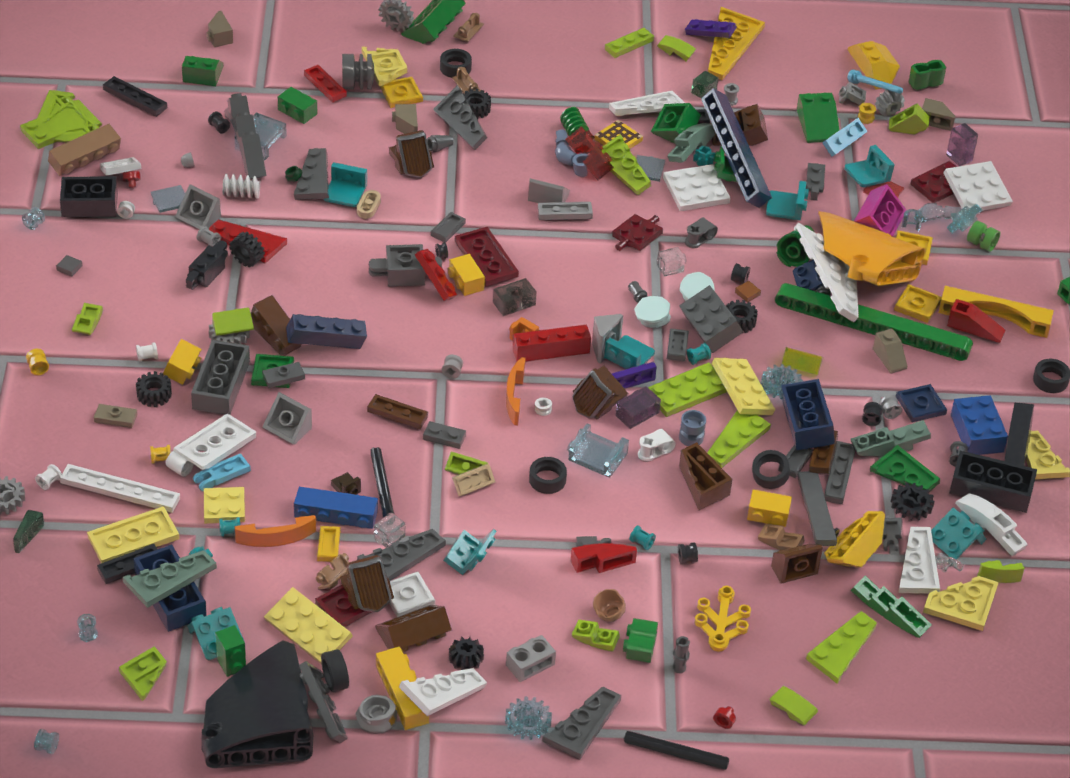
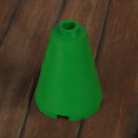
(790, 249)

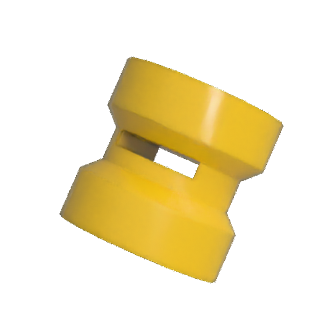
(37, 361)

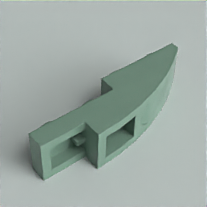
(689, 139)
(882, 440)

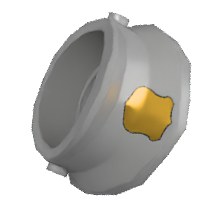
(377, 714)

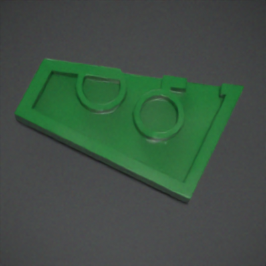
(904, 468)

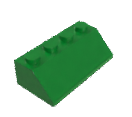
(433, 20)

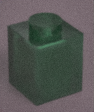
(704, 83)

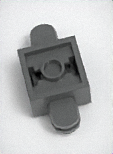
(400, 266)

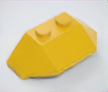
(875, 61)
(858, 541)

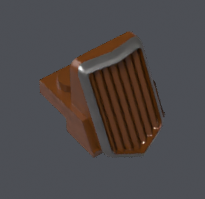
(412, 154)
(597, 393)
(367, 584)

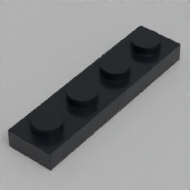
(135, 96)

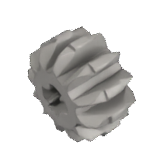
(889, 103)

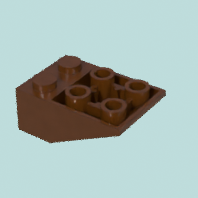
(752, 124)

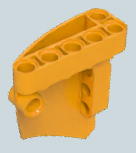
(870, 252)

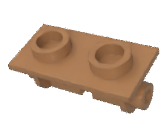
(469, 28)
(464, 80)
(329, 578)

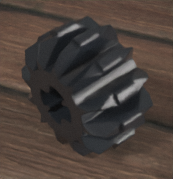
(466, 653)

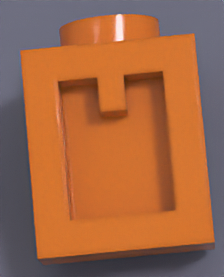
(522, 325)

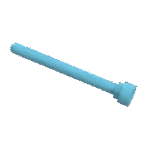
(856, 77)

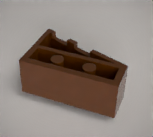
(270, 323)
(704, 476)

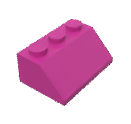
(881, 210)

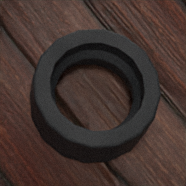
(455, 55)
(1050, 385)
(771, 456)
(547, 464)
(335, 670)

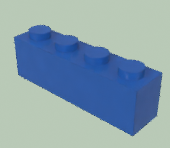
(336, 507)

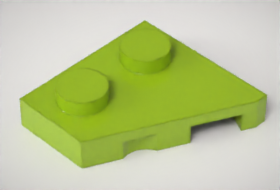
(143, 671)

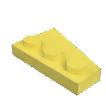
(1043, 459)

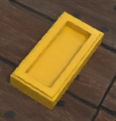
(328, 543)

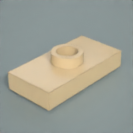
(473, 479)

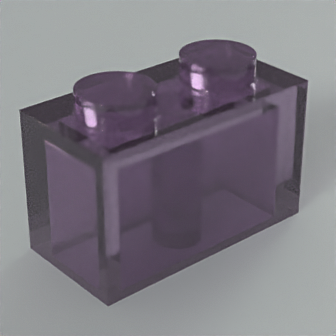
(962, 144)
(638, 407)

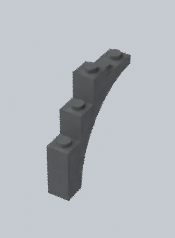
(245, 131)

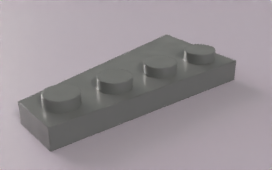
(458, 114)
(314, 179)
(407, 554)
(318, 693)
(583, 724)

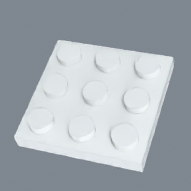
(978, 185)
(696, 187)

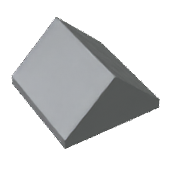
(546, 192)
(199, 208)
(604, 328)
(288, 419)

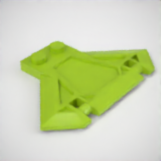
(60, 120)

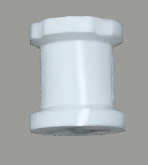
(146, 352)
(48, 477)

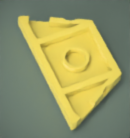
(387, 64)

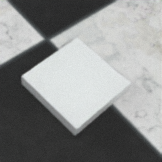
(120, 166)
(410, 594)

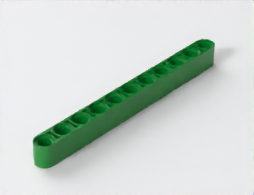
(875, 321)

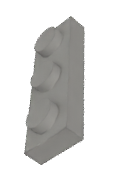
(565, 210)

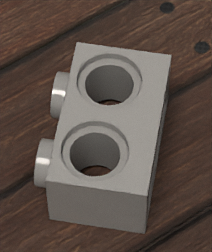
(530, 658)

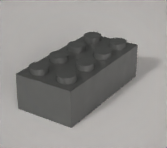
(220, 377)

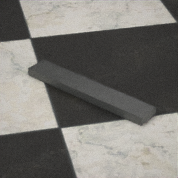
(817, 509)

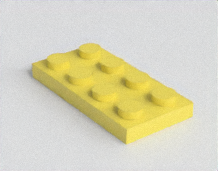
(743, 386)
(133, 534)
(307, 625)

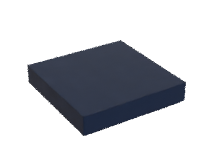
(921, 403)

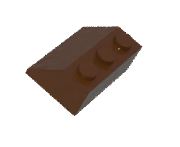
(415, 627)

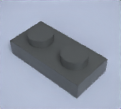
(444, 435)

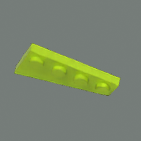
(626, 165)
(737, 436)
(839, 649)

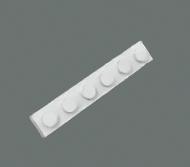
(119, 488)

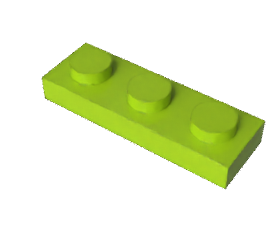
(629, 42)

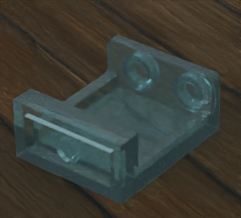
(269, 131)
(597, 452)

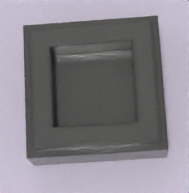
(69, 265)

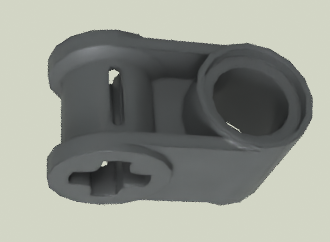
(700, 232)

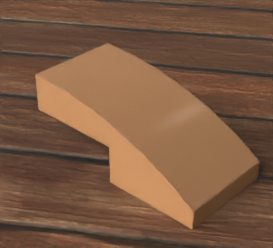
(777, 537)

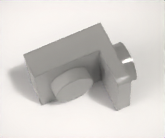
(853, 93)

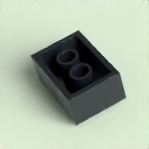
(88, 196)

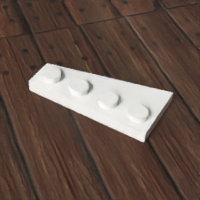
(644, 104)
(919, 566)
(442, 690)

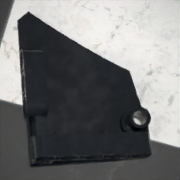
(259, 714)

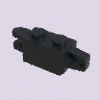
(207, 265)

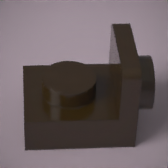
(347, 484)

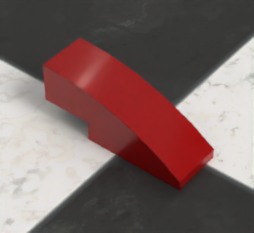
(602, 556)

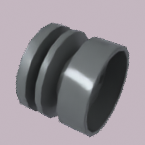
(357, 71)

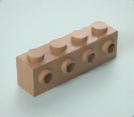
(84, 149)

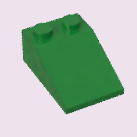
(817, 116)

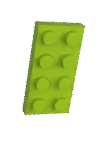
(688, 389)

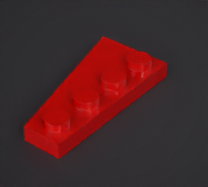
(271, 243)

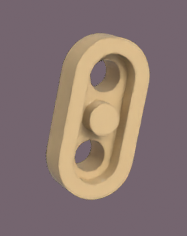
(368, 204)

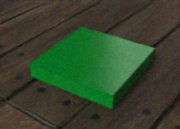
(265, 362)

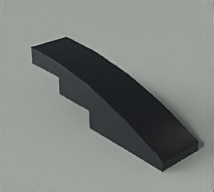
(1019, 433)

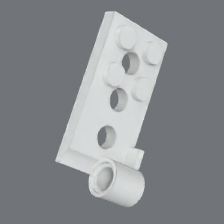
(186, 453)

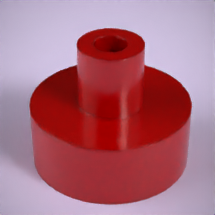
(131, 177)
(724, 717)

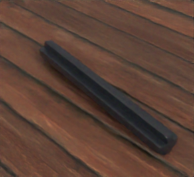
(381, 480)
(676, 750)

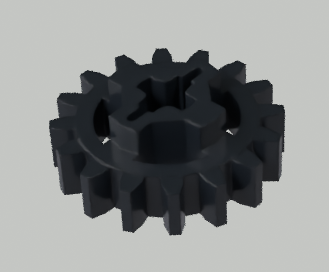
(912, 501)

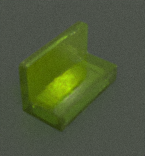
(802, 361)

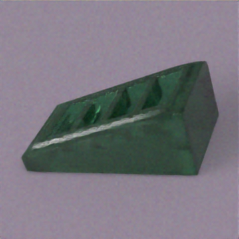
(28, 529)

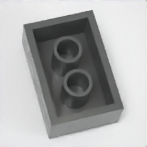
(711, 319)

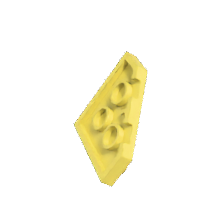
(963, 603)

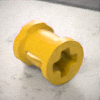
(159, 453)

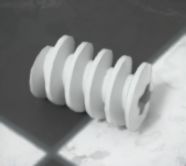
(242, 186)

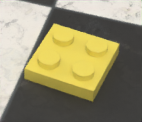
(224, 504)

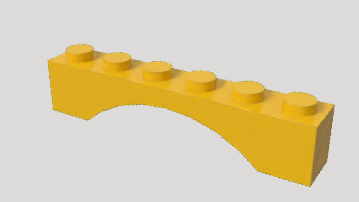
(1031, 318)

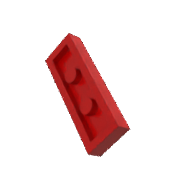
(325, 83)
(436, 274)

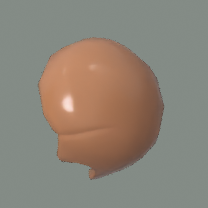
(609, 605)

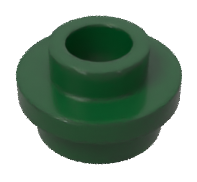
(293, 173)

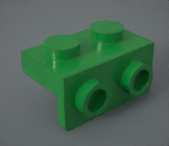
(723, 167)

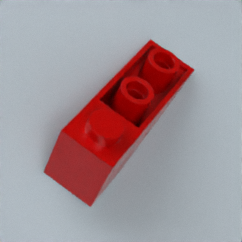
(972, 320)

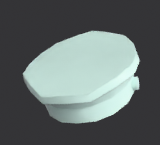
(694, 283)
(653, 311)

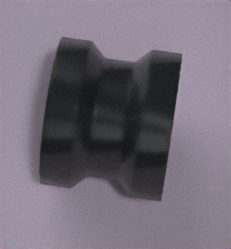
(740, 273)
(872, 414)
(687, 553)

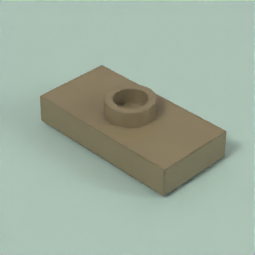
(115, 415)

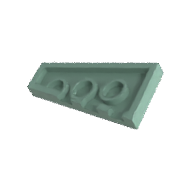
(170, 577)

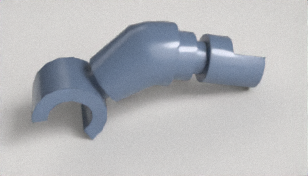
(567, 156)

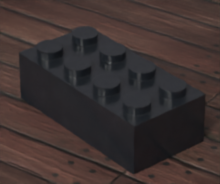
(993, 480)

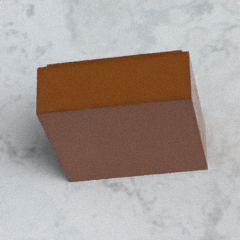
(748, 291)

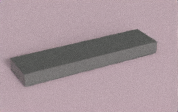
(839, 472)

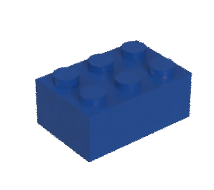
(979, 425)

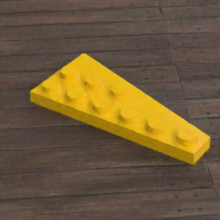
(729, 50)

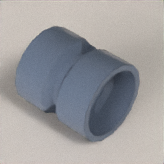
(692, 427)

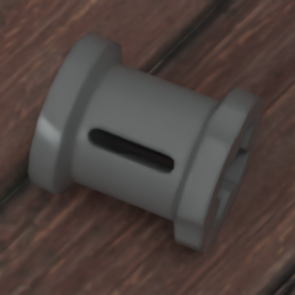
(955, 452)

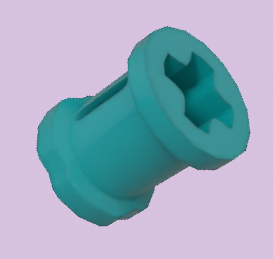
(694, 356)
(227, 526)
(642, 537)

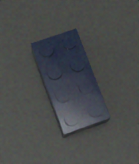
(808, 414)
(181, 605)

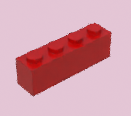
(552, 343)

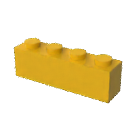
(394, 668)

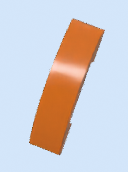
(515, 376)
(275, 536)

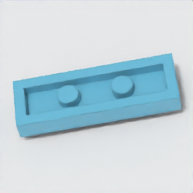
(845, 137)

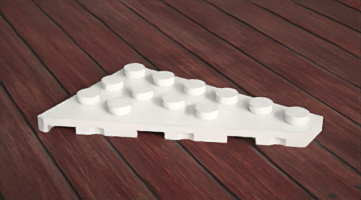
(832, 273)

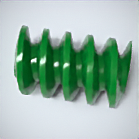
(572, 120)

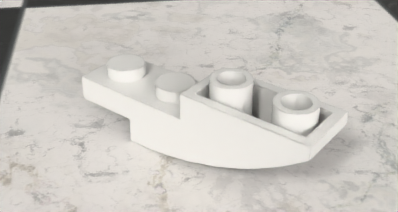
(993, 520)

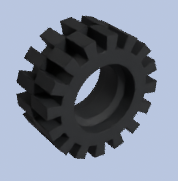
(479, 102)
(247, 249)
(744, 309)
(153, 381)

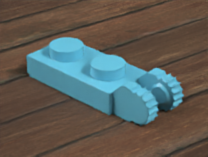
(222, 472)

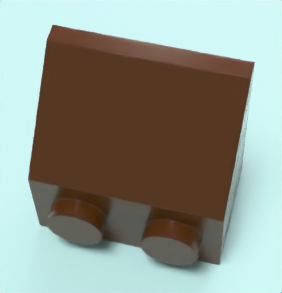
(797, 562)

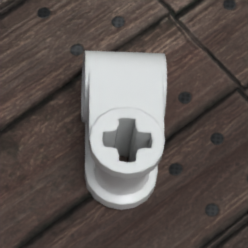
(655, 445)

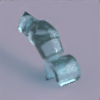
(928, 212)

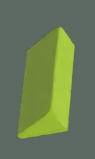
(232, 321)
(460, 463)

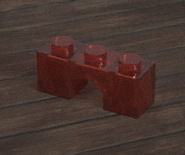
(596, 162)

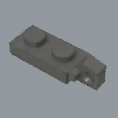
(815, 179)

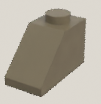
(219, 31)
(939, 114)
(405, 118)
(890, 350)

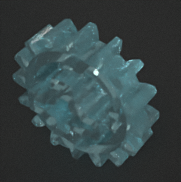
(964, 218)
(774, 378)
(528, 718)

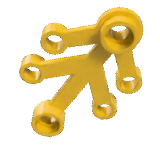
(718, 639)

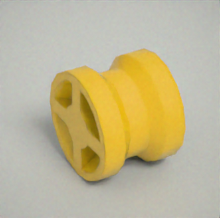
(866, 113)

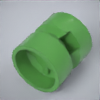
(984, 236)

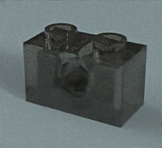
(514, 297)

